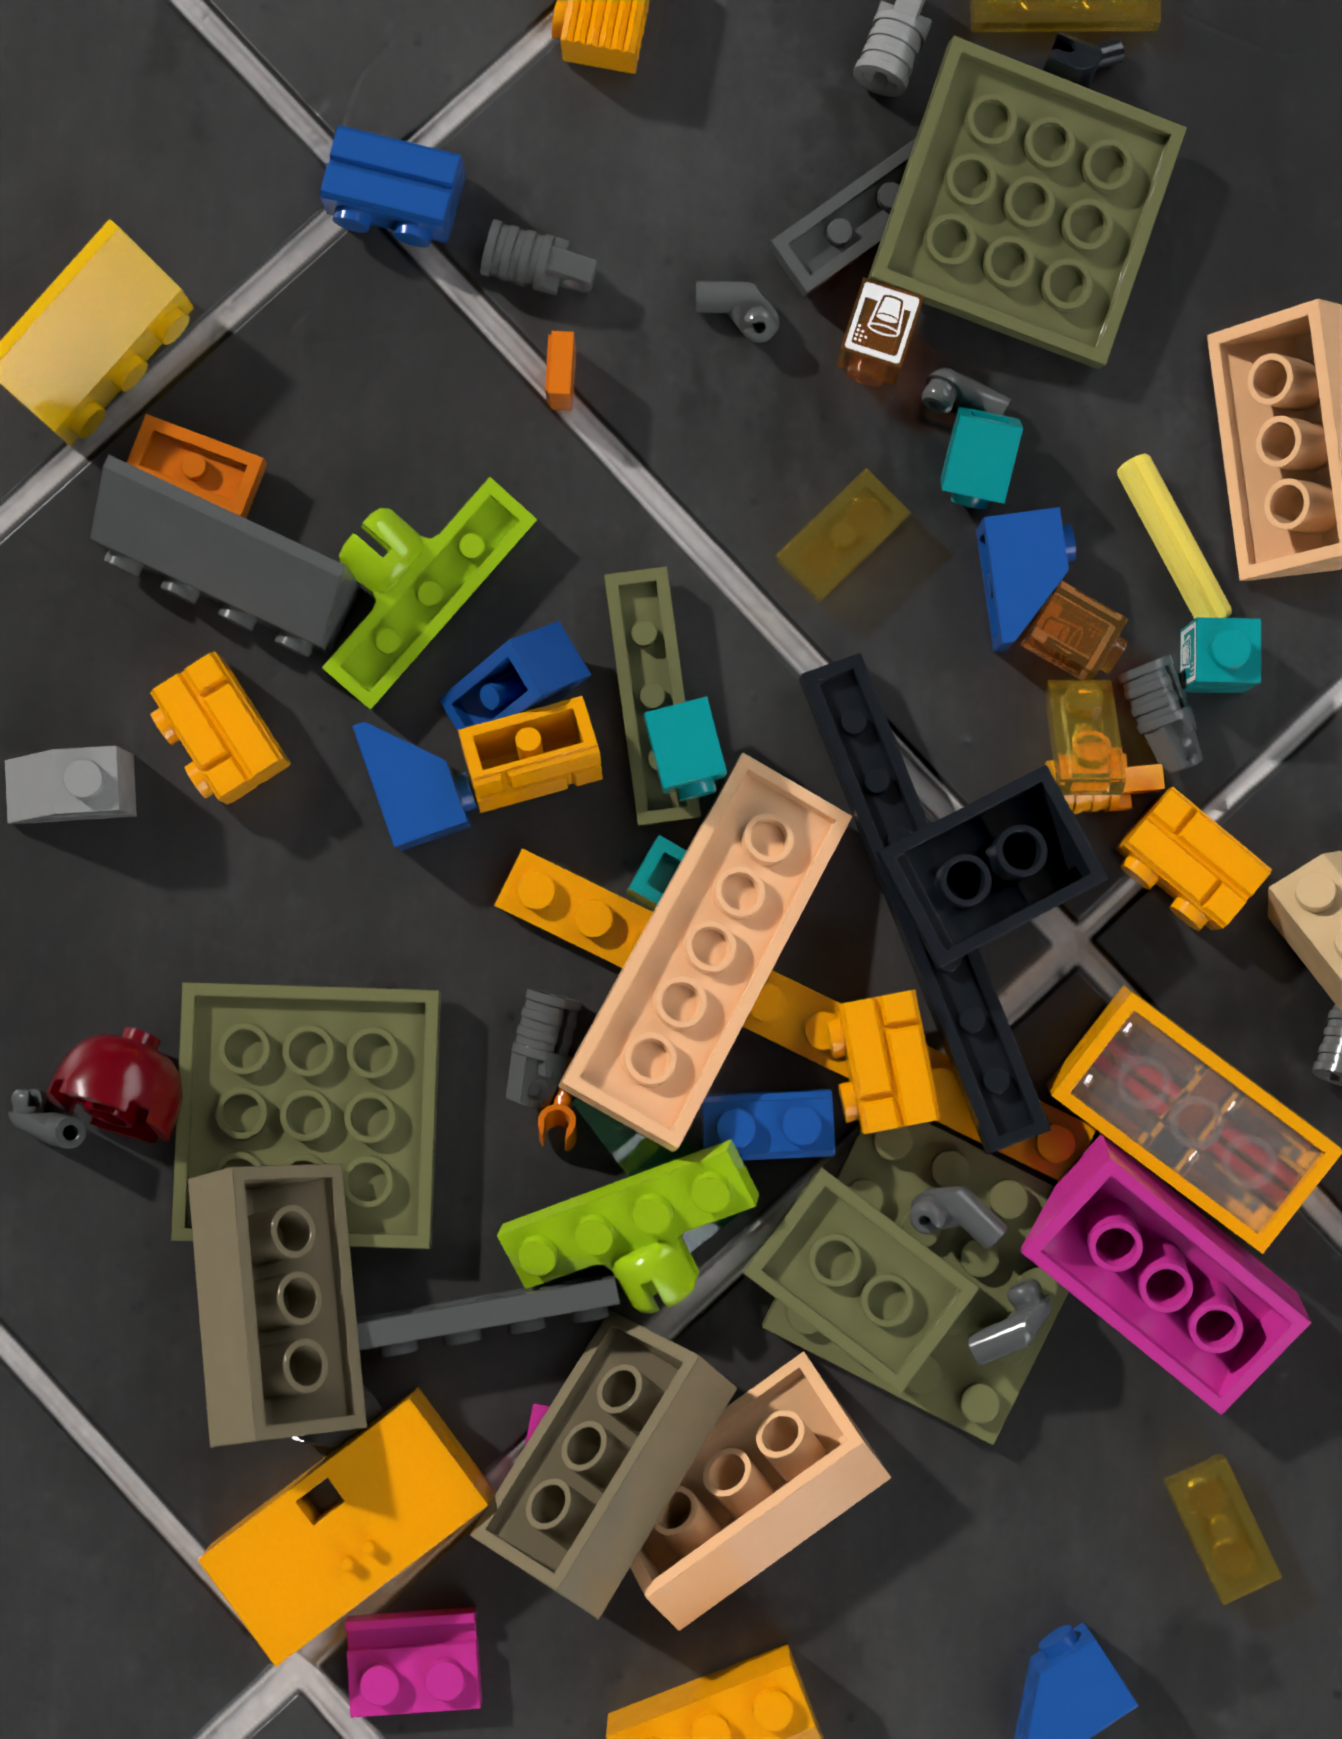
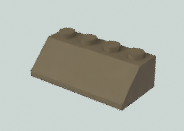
(276, 1302)
(604, 1462)

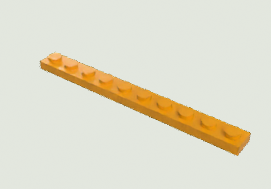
(782, 1012)

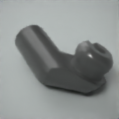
(53, 1128)
(955, 1208)
(1019, 1327)

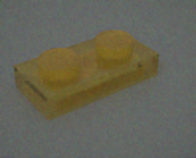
(842, 536)
(1085, 737)
(1222, 1529)

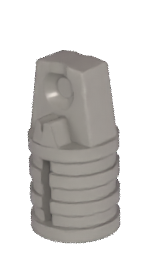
(892, 47)

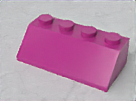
(1164, 1275)

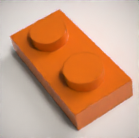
(198, 464)

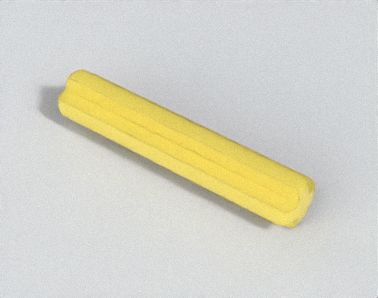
(1173, 538)

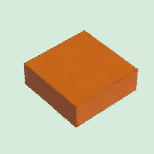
(560, 370)

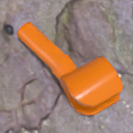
(559, 1115)

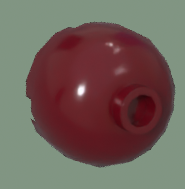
(121, 1085)

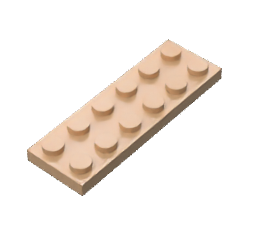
(705, 953)

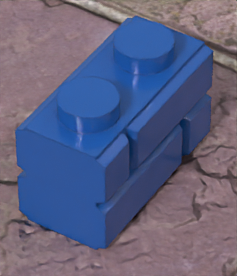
(392, 186)
(771, 1123)

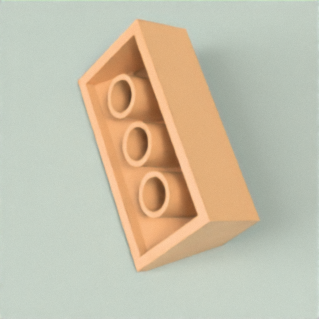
(1282, 438)
(758, 1488)

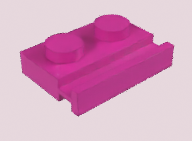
(413, 1662)

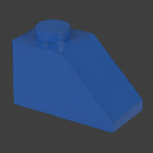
(1021, 566)
(517, 678)
(414, 789)
(1071, 1688)

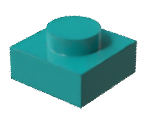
(655, 872)

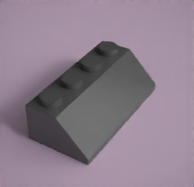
(222, 558)

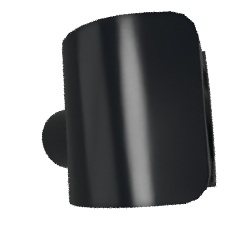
(1079, 59)

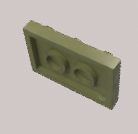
(860, 1279)

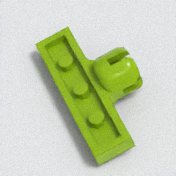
(419, 584)
(634, 1226)

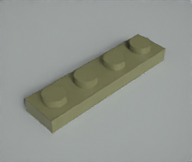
(647, 681)

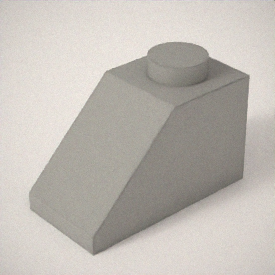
(71, 785)

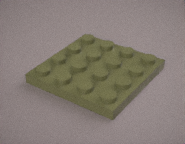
(1027, 203)
(314, 1082)
(888, 1173)

